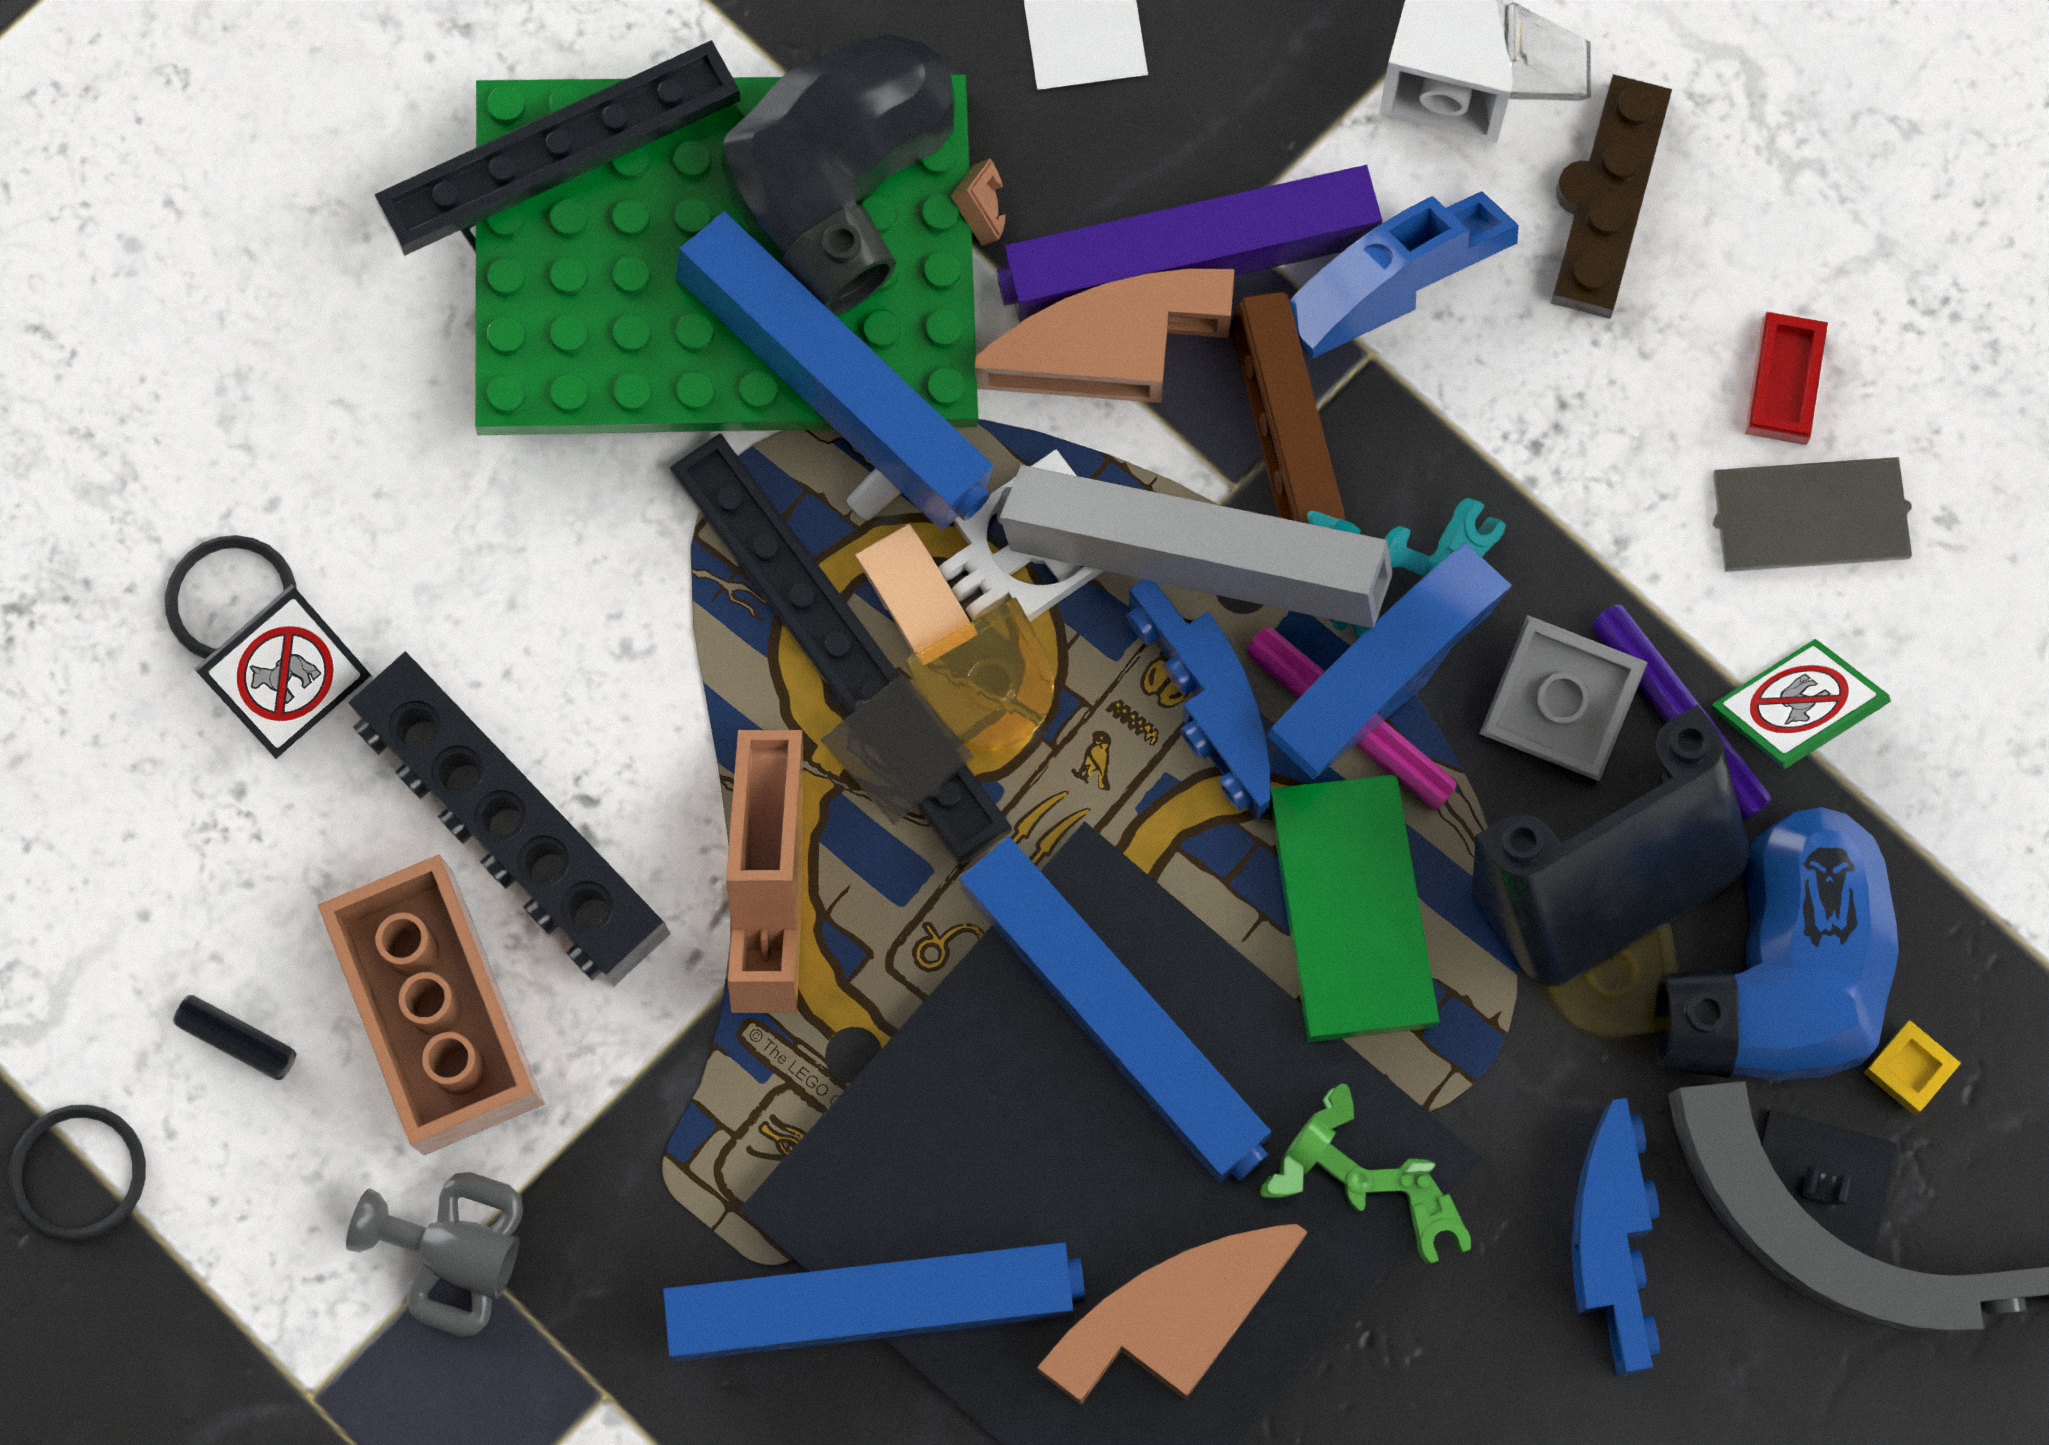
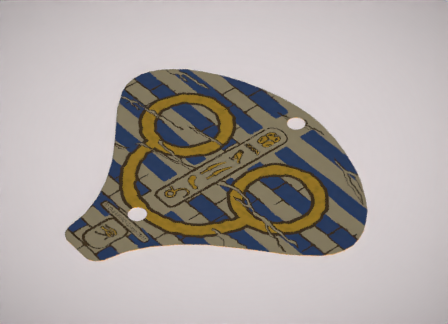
(888, 899)

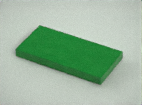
(1353, 908)

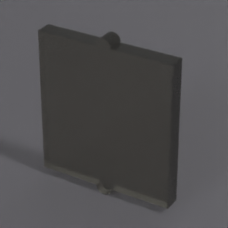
(897, 749)

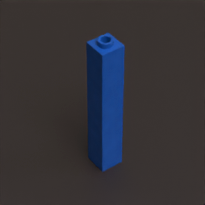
(835, 372)
(1117, 1012)
(871, 1302)

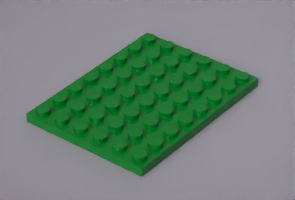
(600, 336)

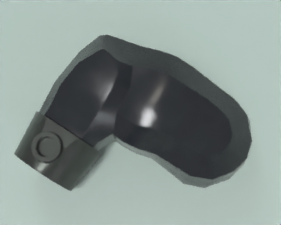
(823, 145)

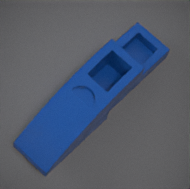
(1384, 269)
(1224, 713)
(1609, 1210)

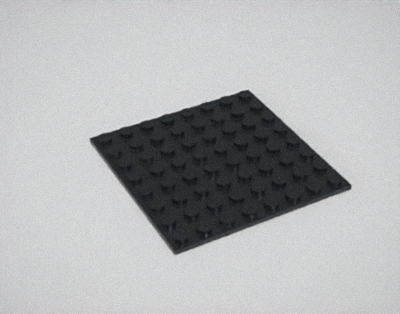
(1017, 1131)

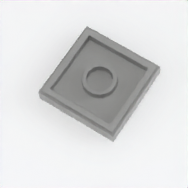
(1563, 697)

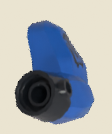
(1814, 961)

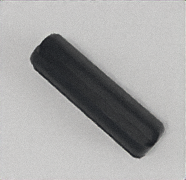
(234, 1037)

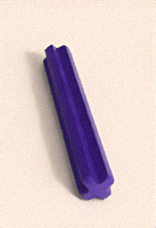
(1672, 698)

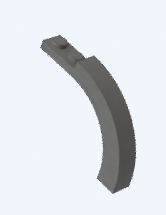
(1767, 1221)

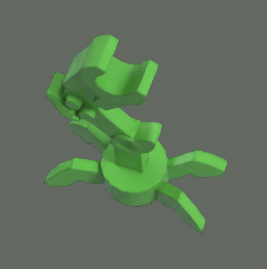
(1428, 1207)

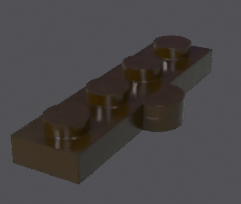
(1608, 195)

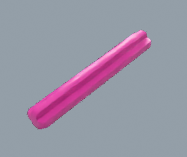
(1382, 744)

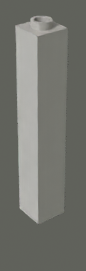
(1196, 545)

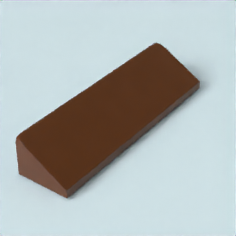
(1284, 408)

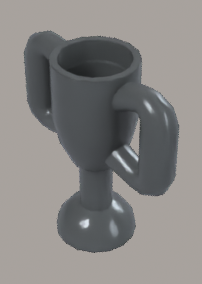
(450, 1249)

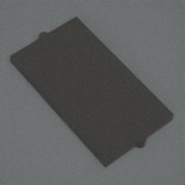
(1812, 514)

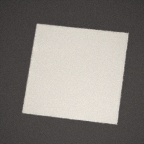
(1084, 41)

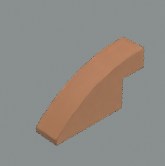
(1109, 337)
(766, 871)
(1174, 1314)

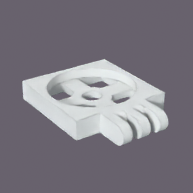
(993, 571)

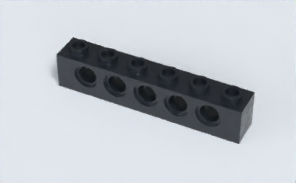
(408, 695)

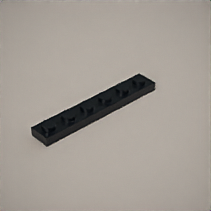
(557, 147)

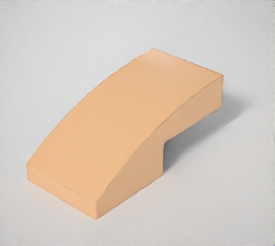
(912, 588)

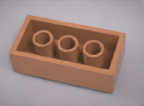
(430, 1005)

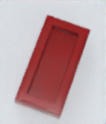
(1786, 378)

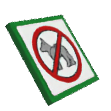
(1801, 703)

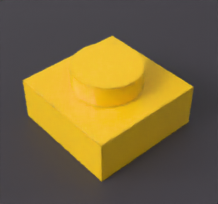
(1912, 1067)

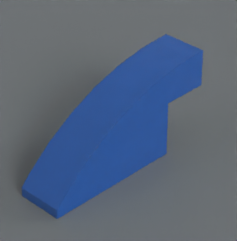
(1389, 661)

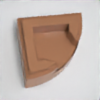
(979, 202)

